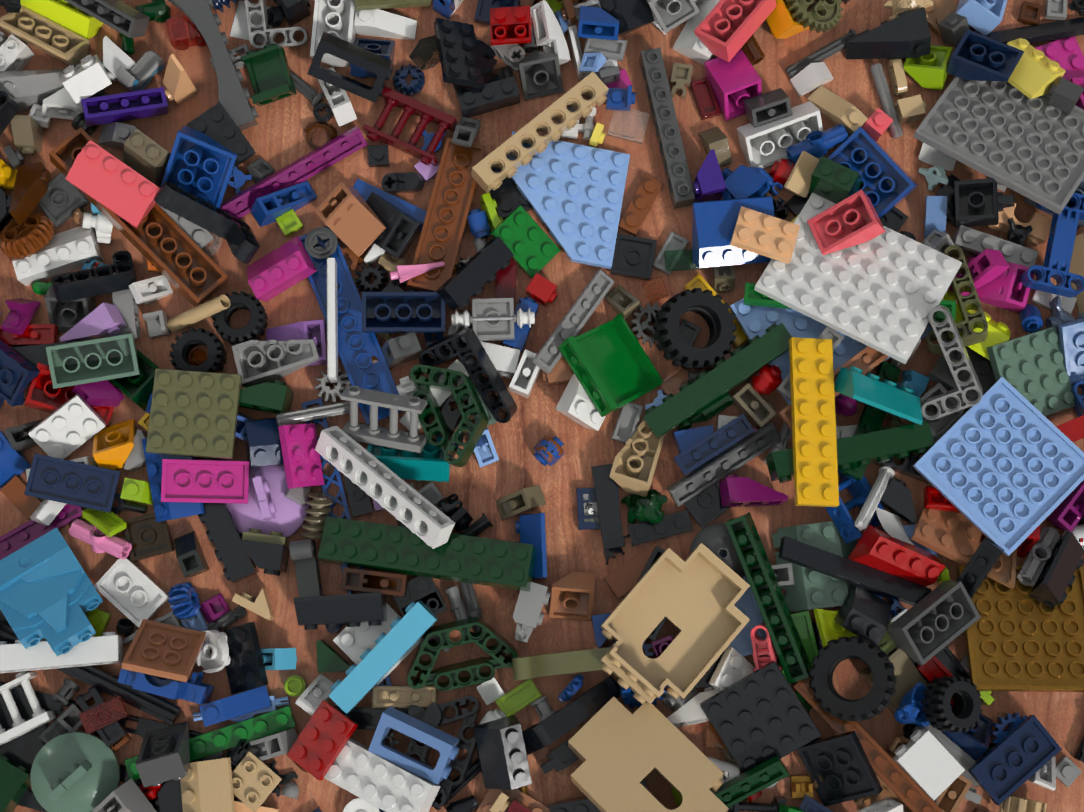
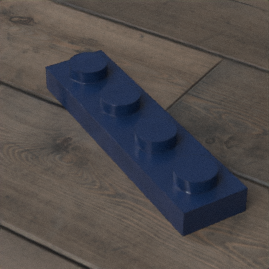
(713, 444)

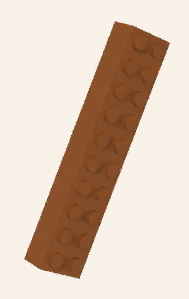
(156, 237)

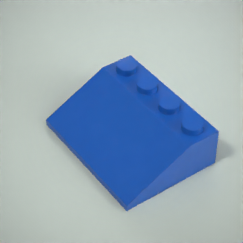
(200, 165)
(876, 170)
(713, 229)

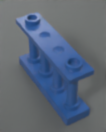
(840, 515)

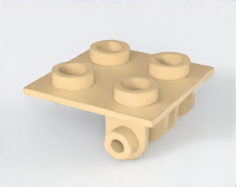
(253, 781)

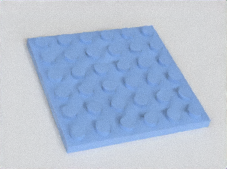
(1004, 466)

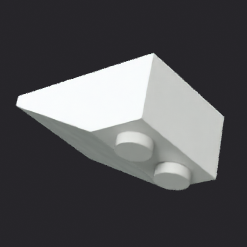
(578, 406)

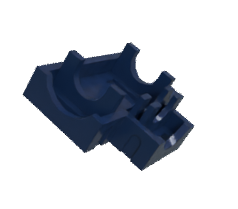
(14, 375)

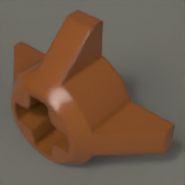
(356, 261)

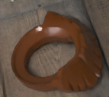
(313, 127)

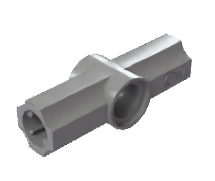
(1034, 565)

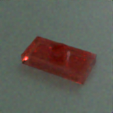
(103, 714)

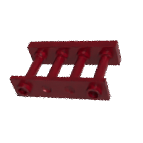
(410, 106)

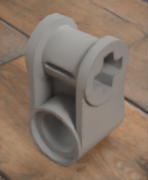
(510, 54)

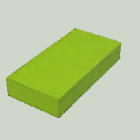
(106, 522)
(518, 698)

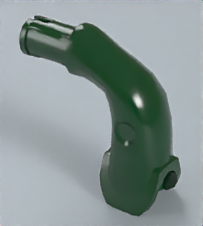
(157, 11)

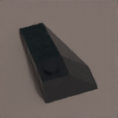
(899, 38)

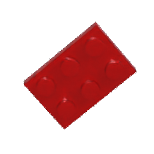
(322, 740)

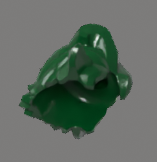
(645, 508)

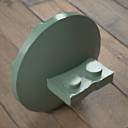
(74, 773)

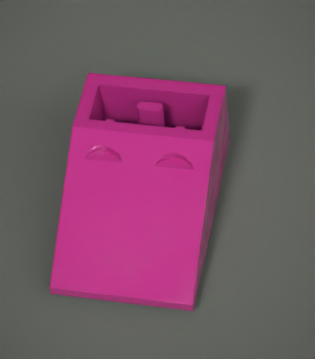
(1006, 289)

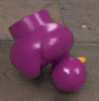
(845, 405)

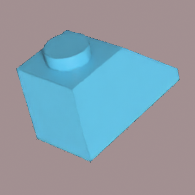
(279, 658)

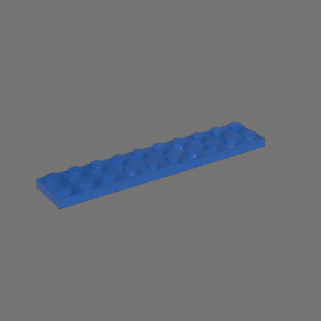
(353, 346)

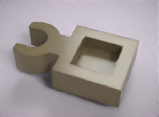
(680, 77)

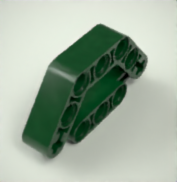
(449, 444)
(452, 671)

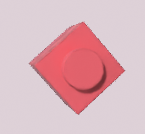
(878, 124)

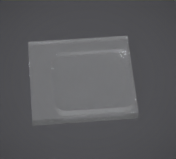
(628, 125)

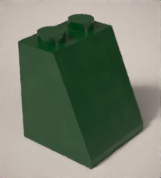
(834, 181)
(12, 784)

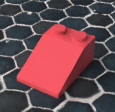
(846, 224)

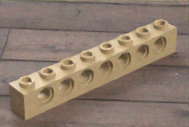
(589, 86)

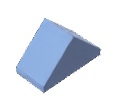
(485, 450)

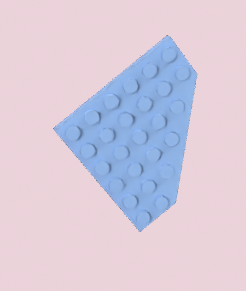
(577, 197)

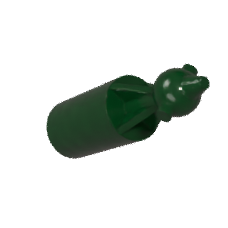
(708, 412)

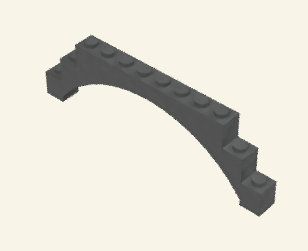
(230, 90)

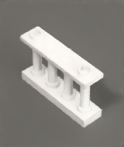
(21, 726)

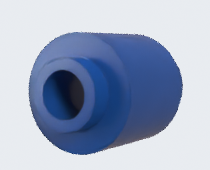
(478, 223)
(1031, 318)

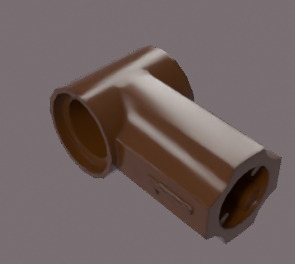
(753, 51)

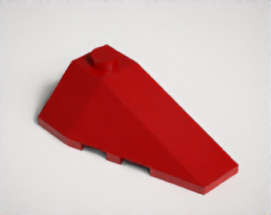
(46, 399)

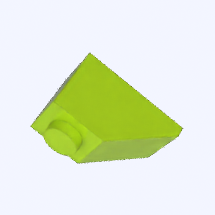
(136, 491)

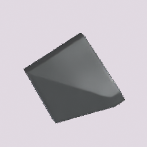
(260, 170)

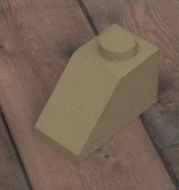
(27, 134)
(520, 502)

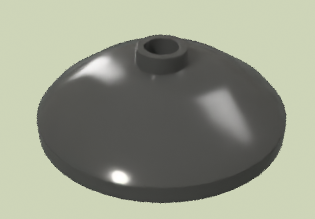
(717, 538)

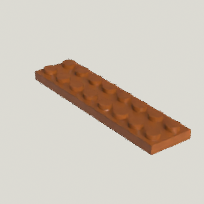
(446, 215)

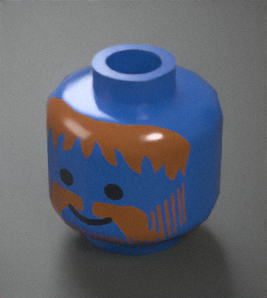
(548, 450)

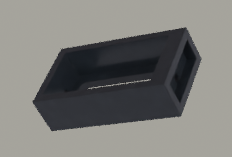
(355, 55)

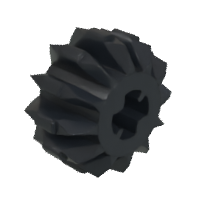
(365, 277)

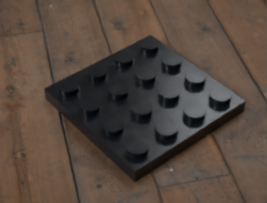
(760, 717)

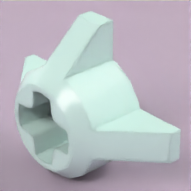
(934, 179)

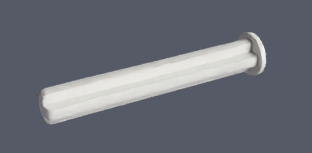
(874, 497)

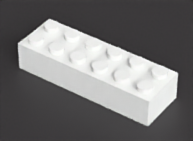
(380, 781)

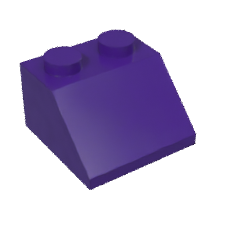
(709, 180)

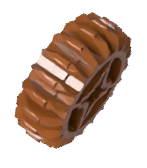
(27, 238)

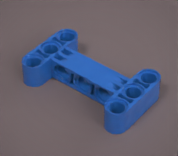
(1059, 253)

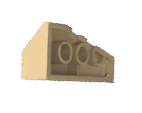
(637, 461)

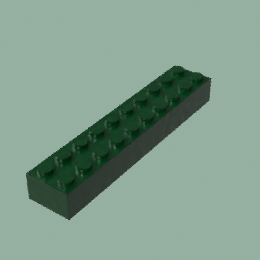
(401, 551)

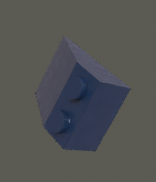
(983, 59)

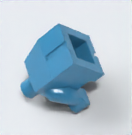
(913, 381)

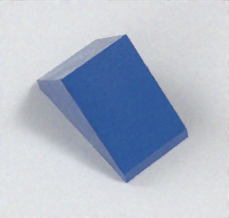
(597, 620)

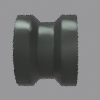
(79, 121)

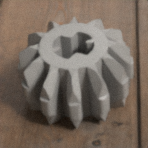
(326, 391)

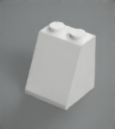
(928, 763)

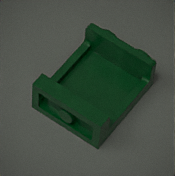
(269, 74)

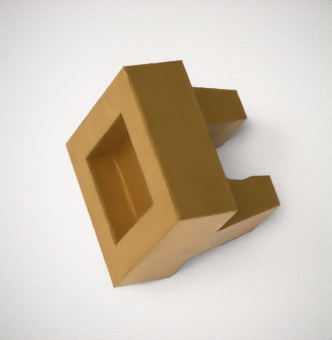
(801, 786)

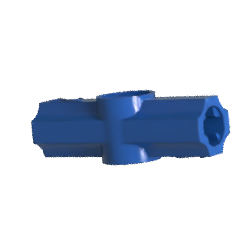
(818, 143)

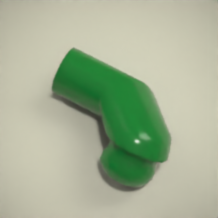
(40, 287)

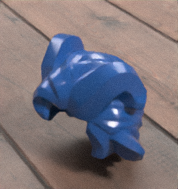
(911, 707)

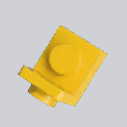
(7, 176)

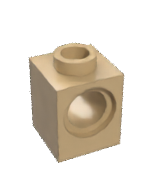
(910, 109)

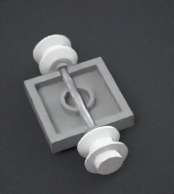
(493, 318)

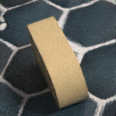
(897, 77)

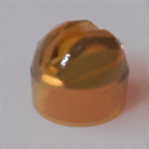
(197, 357)

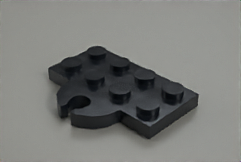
(462, 53)

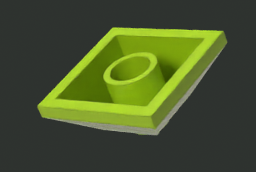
(930, 69)

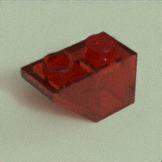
(184, 33)

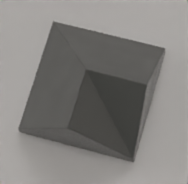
(540, 74)

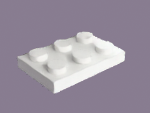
(67, 428)
(131, 591)

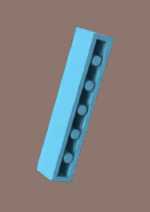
(383, 656)

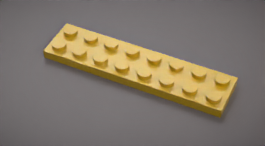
(813, 422)

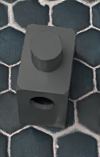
(402, 349)

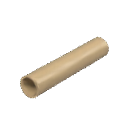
(198, 313)

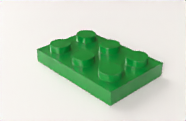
(526, 241)

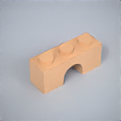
(1040, 225)

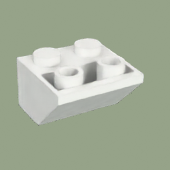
(85, 78)

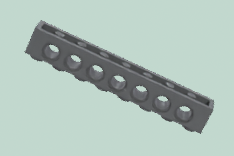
(666, 128)

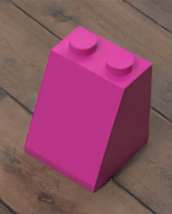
(733, 83)

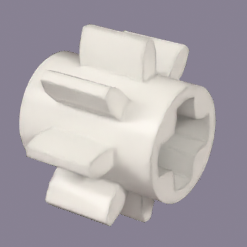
(407, 387)

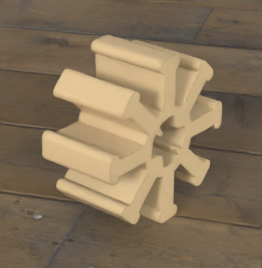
(1019, 804)

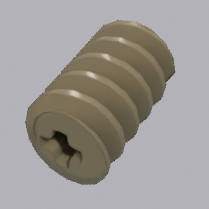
(318, 513)

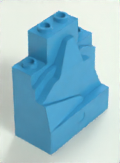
(47, 594)

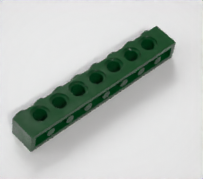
(769, 597)

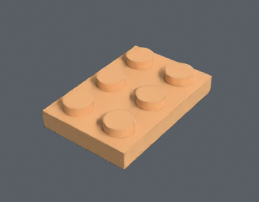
(765, 235)

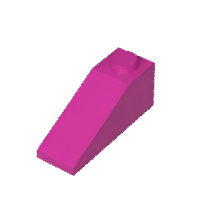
(985, 268)

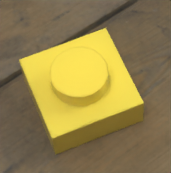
(597, 136)

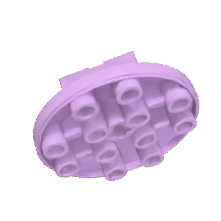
(266, 504)

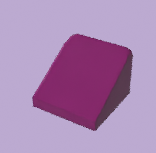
(214, 608)

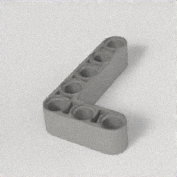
(269, 34)
(955, 366)

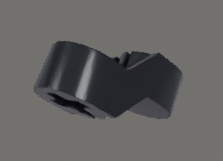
(393, 182)

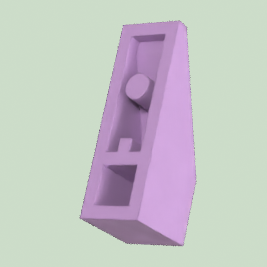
(100, 323)

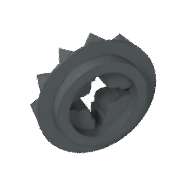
(312, 241)

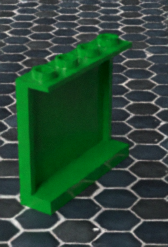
(611, 365)

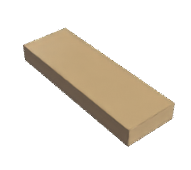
(402, 696)

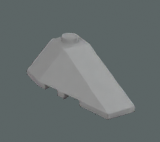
(31, 86)
(272, 359)

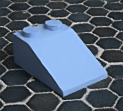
(982, 14)

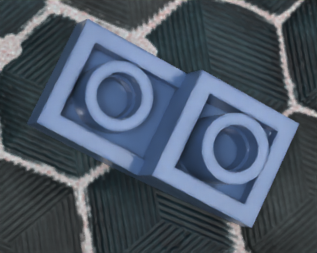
(935, 214)

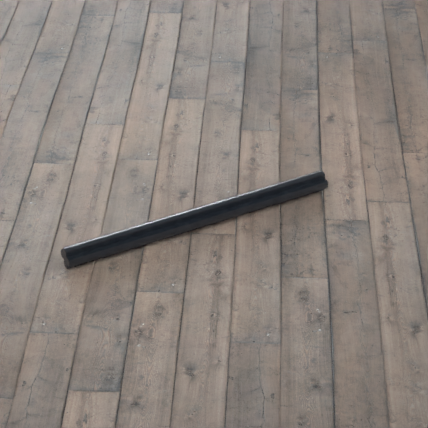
(108, 683)

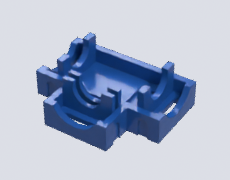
(192, 691)

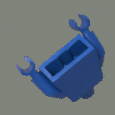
(748, 183)

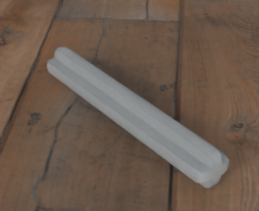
(886, 99)
(313, 413)

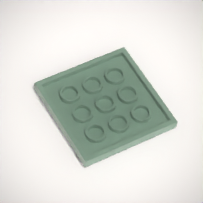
(1035, 369)

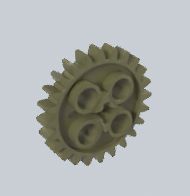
(821, 16)

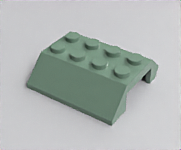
(810, 587)

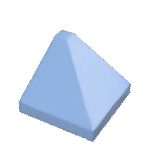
(592, 62)

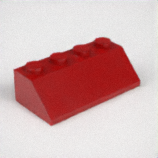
(896, 557)

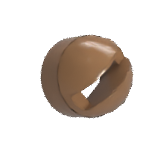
(77, 215)

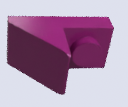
(20, 315)

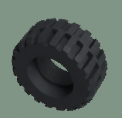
(712, 311)
(822, 682)

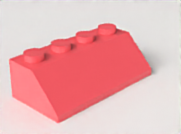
(732, 25)
(112, 184)

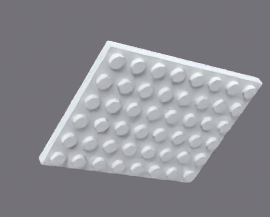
(866, 291)

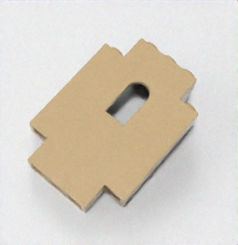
(698, 600)
(625, 747)

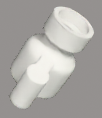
(101, 224)

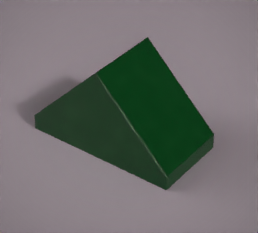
(329, 660)

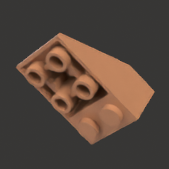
(350, 218)

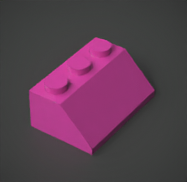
(280, 270)

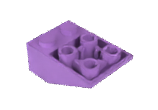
(303, 330)

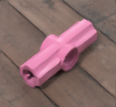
(99, 541)

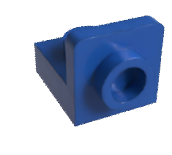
(620, 99)

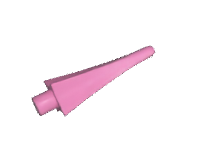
(406, 272)

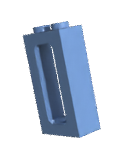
(421, 732)

